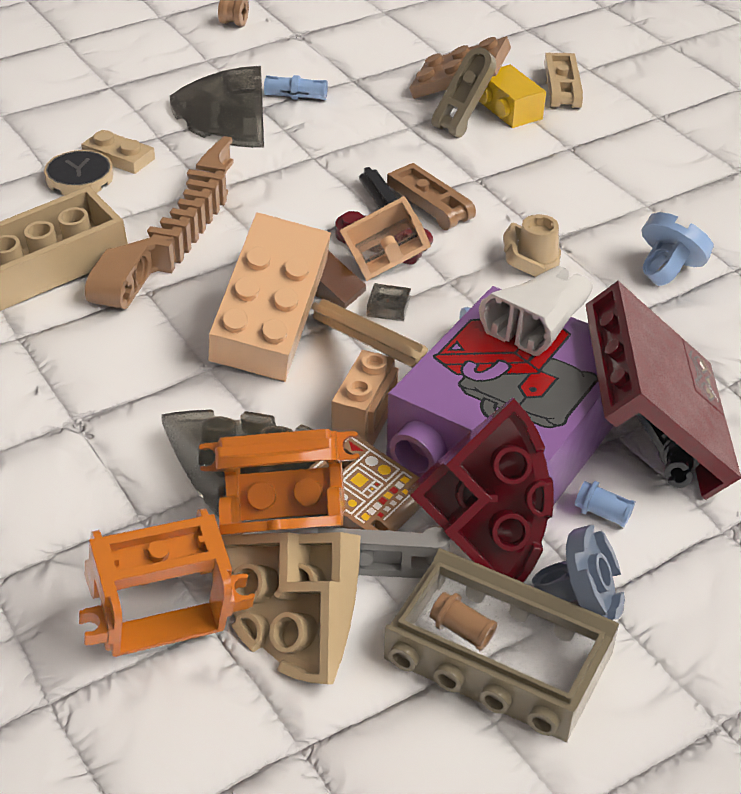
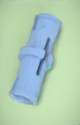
(295, 87)

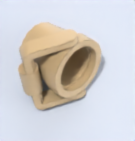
(537, 244)

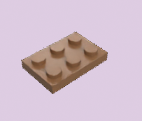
(440, 69)

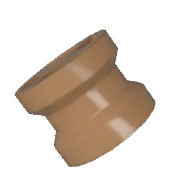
(233, 11)

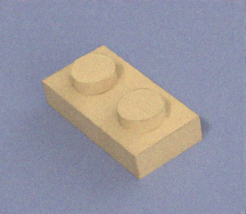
(121, 151)

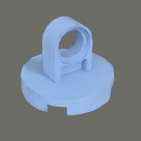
(673, 245)

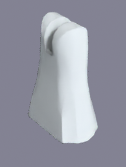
(535, 309)

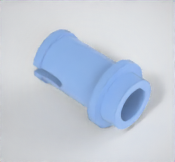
(604, 503)

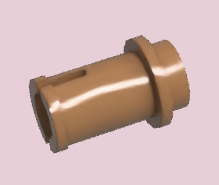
(462, 620)

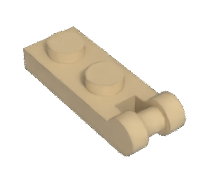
(563, 79)

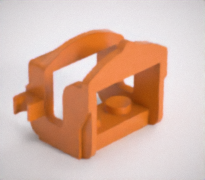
(281, 492)
(154, 556)

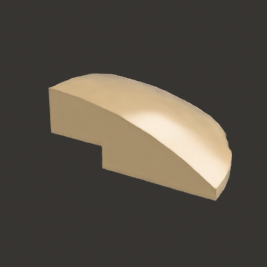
(301, 598)

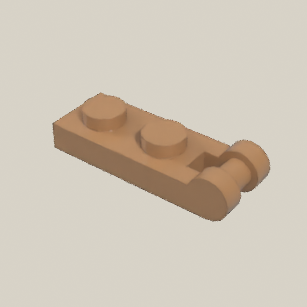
(431, 195)

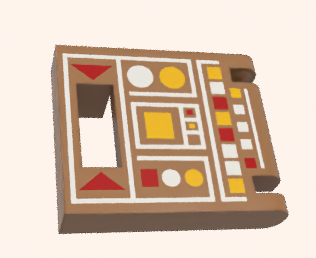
(374, 489)

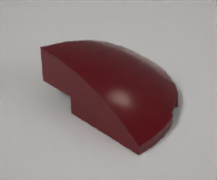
(493, 493)

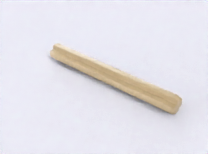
(369, 333)

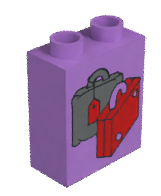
(476, 374)

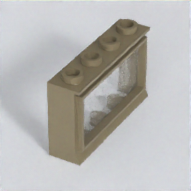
(535, 665)

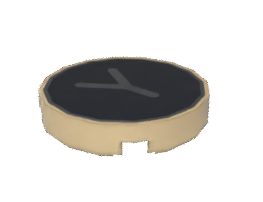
(78, 170)

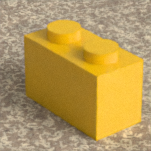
(514, 97)

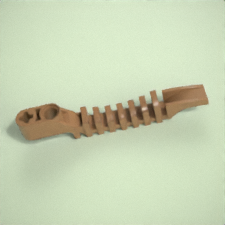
(126, 268)

